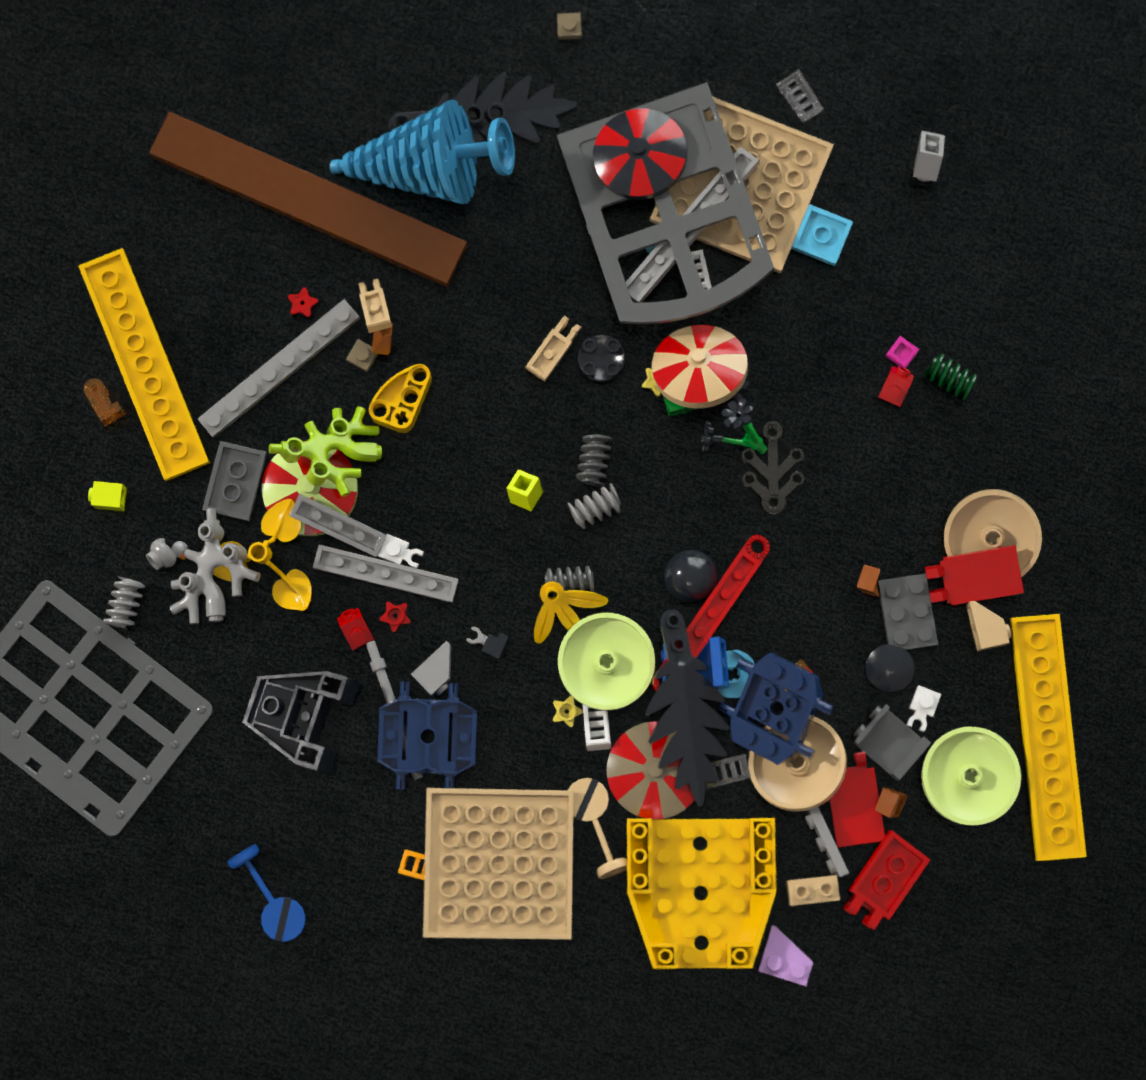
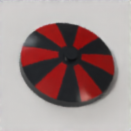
(640, 154)

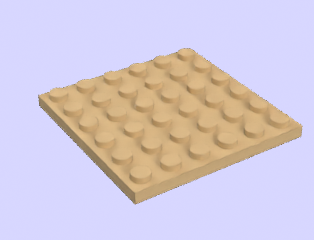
(776, 188)
(498, 863)

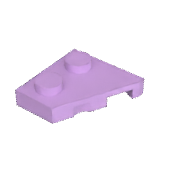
(784, 959)

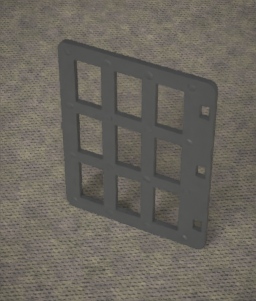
(63, 777)

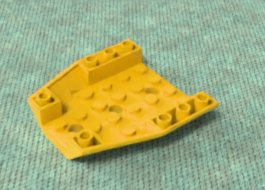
(734, 869)

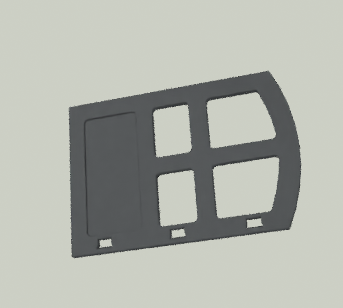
(707, 151)

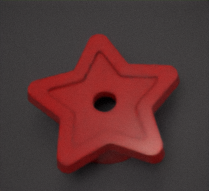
(302, 309)
(388, 617)

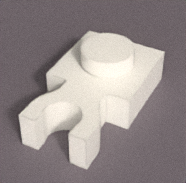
(397, 550)
(924, 704)

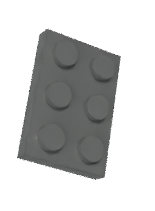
(235, 481)
(908, 612)

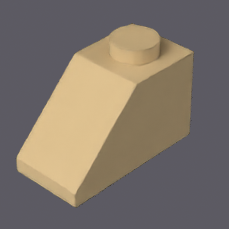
(987, 627)

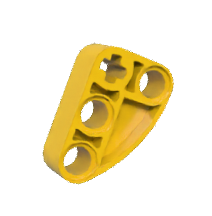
(393, 396)

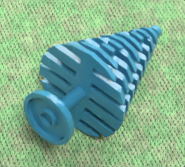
(431, 155)

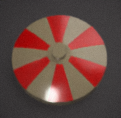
(638, 780)

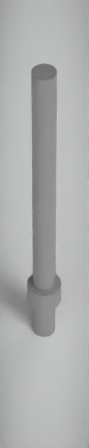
(378, 665)

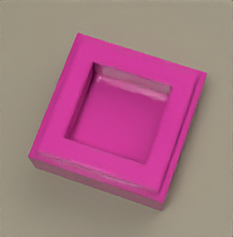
(902, 352)

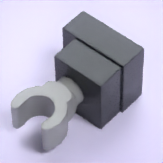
(493, 645)

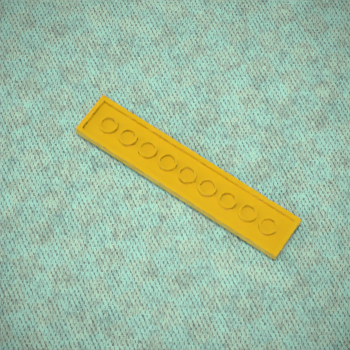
(144, 364)
(1047, 737)

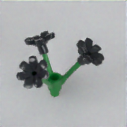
(737, 417)

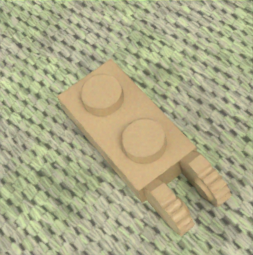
(374, 307)
(552, 350)

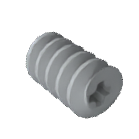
(595, 506)
(123, 603)

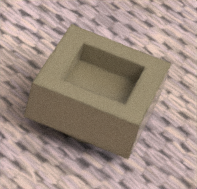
(569, 26)
(361, 356)

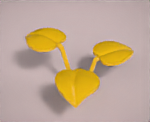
(294, 589)

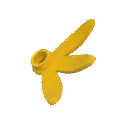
(560, 605)

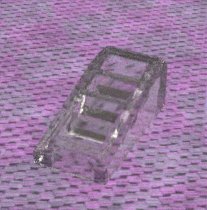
(793, 101)
(744, 769)

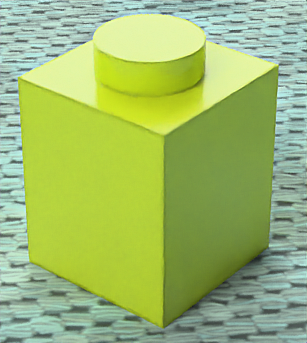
(524, 490)
(107, 496)

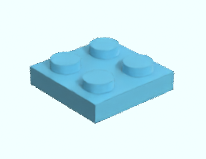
(821, 235)

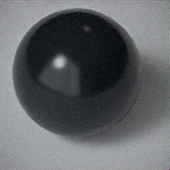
(690, 576)

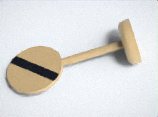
(589, 804)

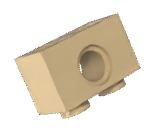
(812, 890)

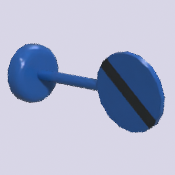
(282, 916)

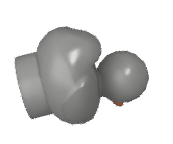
(162, 555)

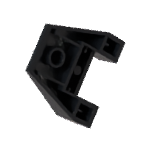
(292, 712)

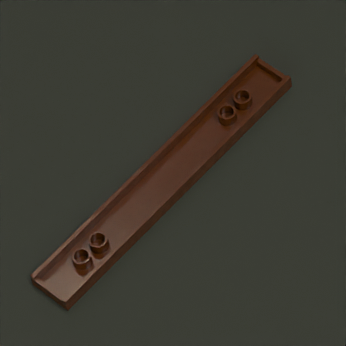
(308, 199)

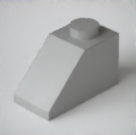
(929, 156)
(435, 671)

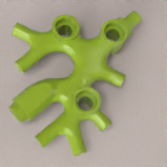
(337, 437)

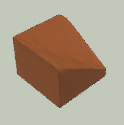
(382, 341)
(868, 581)
(891, 802)

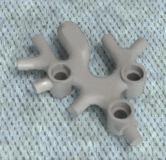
(207, 560)

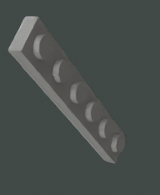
(385, 573)

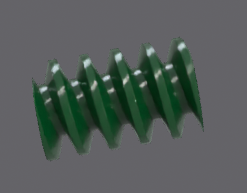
(951, 376)

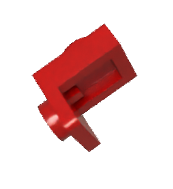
(896, 385)
(354, 628)

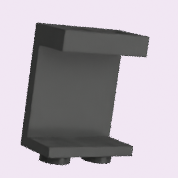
(890, 742)

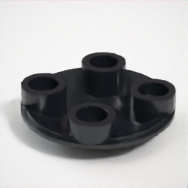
(601, 358)
(890, 668)

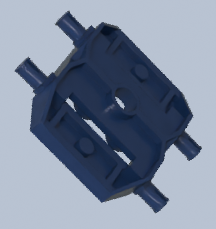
(768, 682)
(427, 715)

